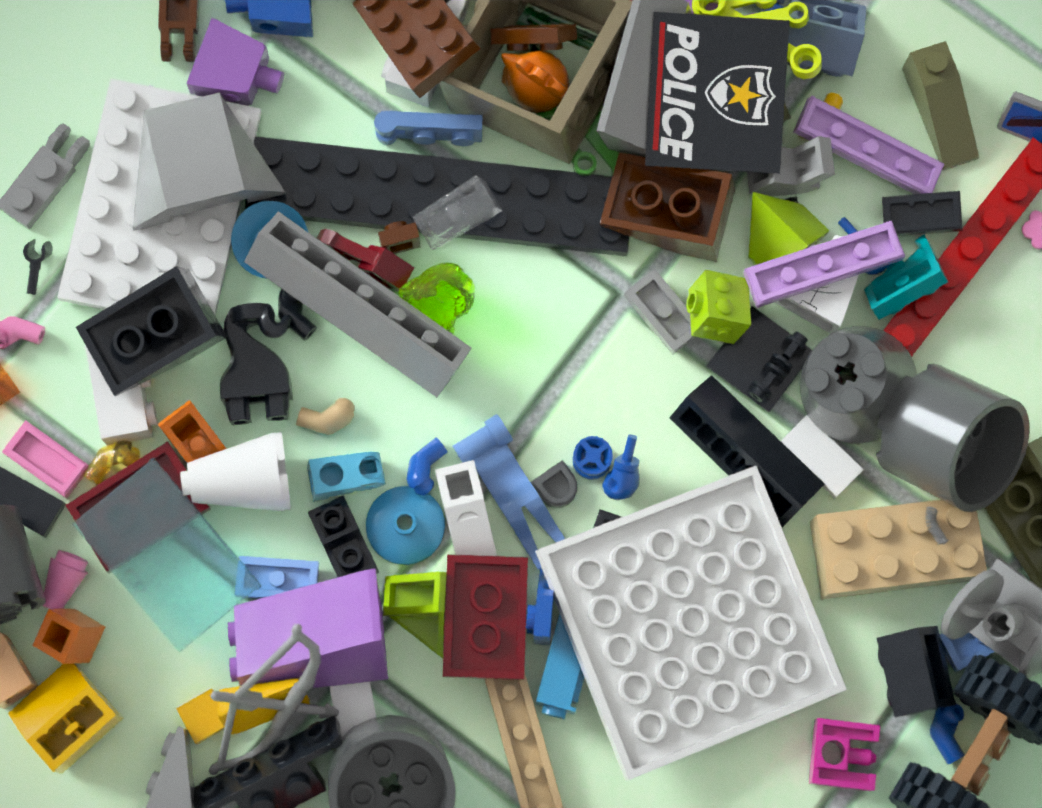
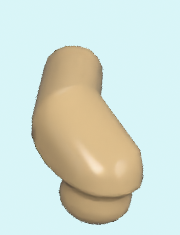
(329, 420)

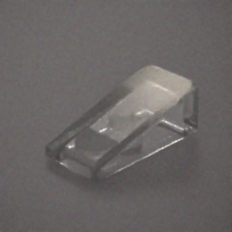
(457, 212)

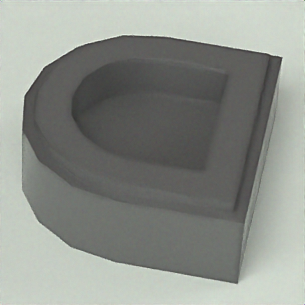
(556, 486)

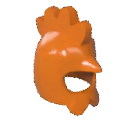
(535, 80)

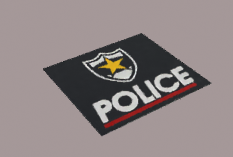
(717, 92)

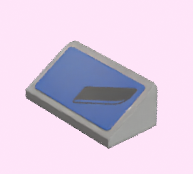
(1022, 117)

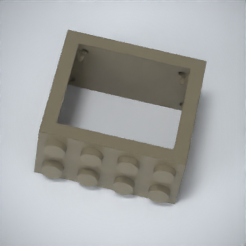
(582, 100)

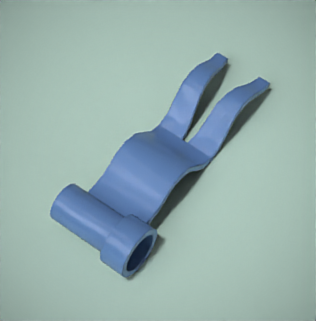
(507, 481)

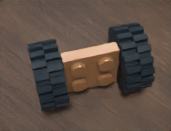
(1009, 706)

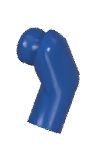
(420, 466)
(943, 731)

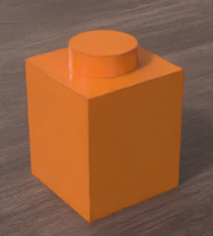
(68, 636)

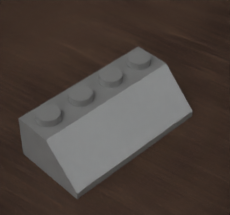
(627, 99)

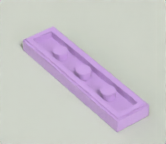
(869, 147)
(824, 264)

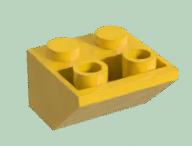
(64, 717)

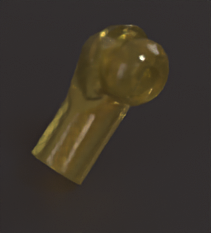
(109, 456)

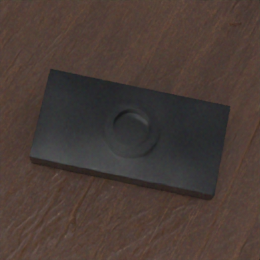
(924, 213)

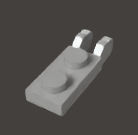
(43, 178)

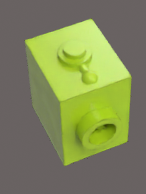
(719, 307)

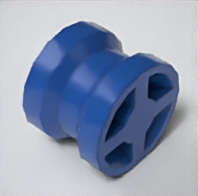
(597, 452)

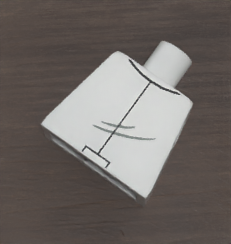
(823, 306)

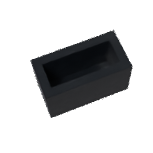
(915, 671)

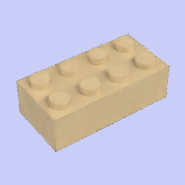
(894, 549)

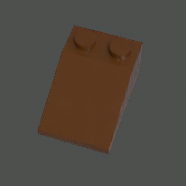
(669, 206)

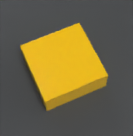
(201, 717)

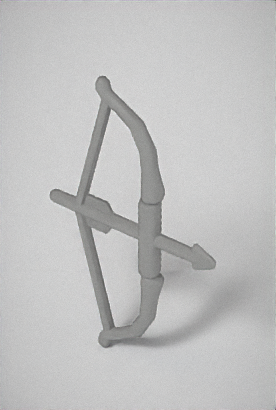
(251, 700)

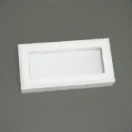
(822, 456)

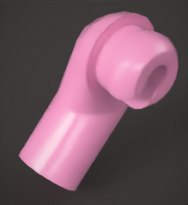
(15, 328)

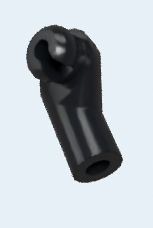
(291, 306)

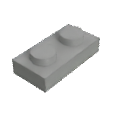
(661, 310)

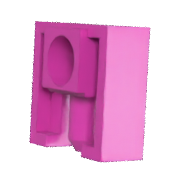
(841, 734)

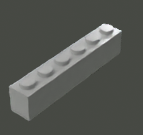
(357, 304)

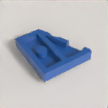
(540, 615)

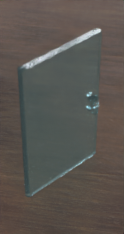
(178, 560)

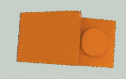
(190, 433)

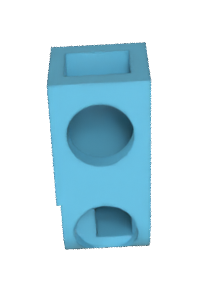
(344, 474)

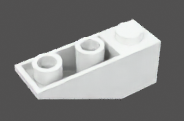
(465, 510)

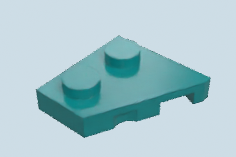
(906, 281)

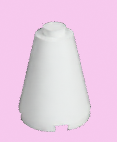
(241, 476)

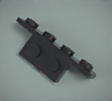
(276, 776)

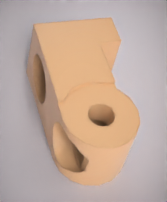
(14, 675)

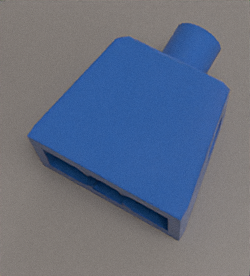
(276, 16)

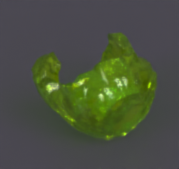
(441, 293)

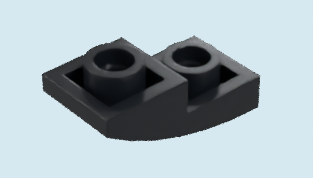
(341, 538)

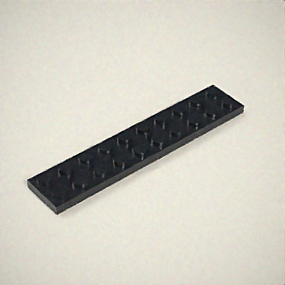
(389, 187)

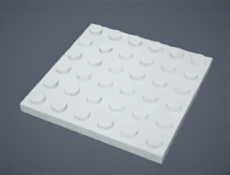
(690, 622)

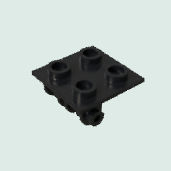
(761, 360)

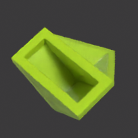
(781, 228)
(418, 606)

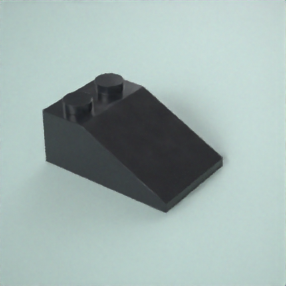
(151, 330)

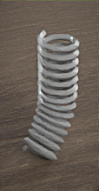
(935, 529)

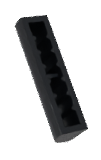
(741, 441)

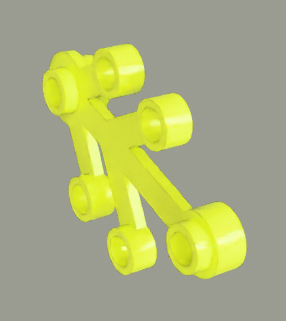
(795, 55)

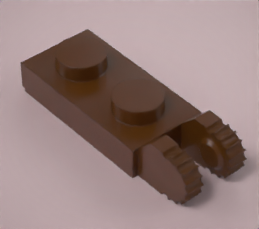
(178, 18)

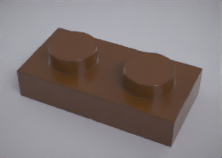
(547, 35)

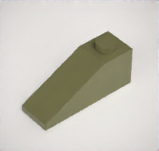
(941, 103)

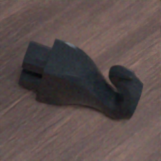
(254, 369)

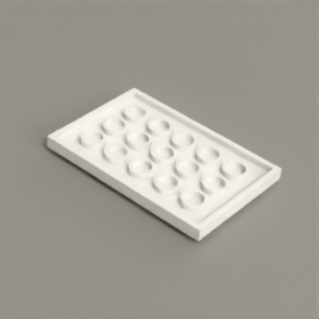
(105, 252)

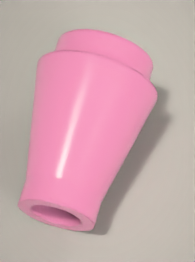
(63, 578)

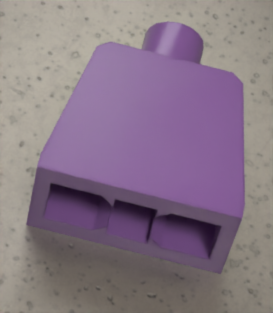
(232, 66)

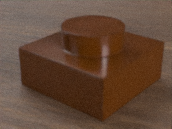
(399, 237)

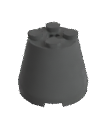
(849, 408)

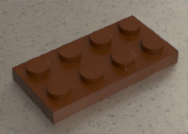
(419, 38)

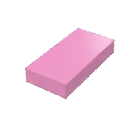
(45, 459)

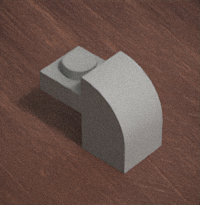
(799, 170)

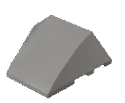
(196, 160)

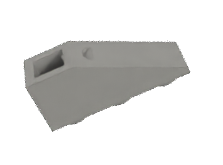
(175, 782)

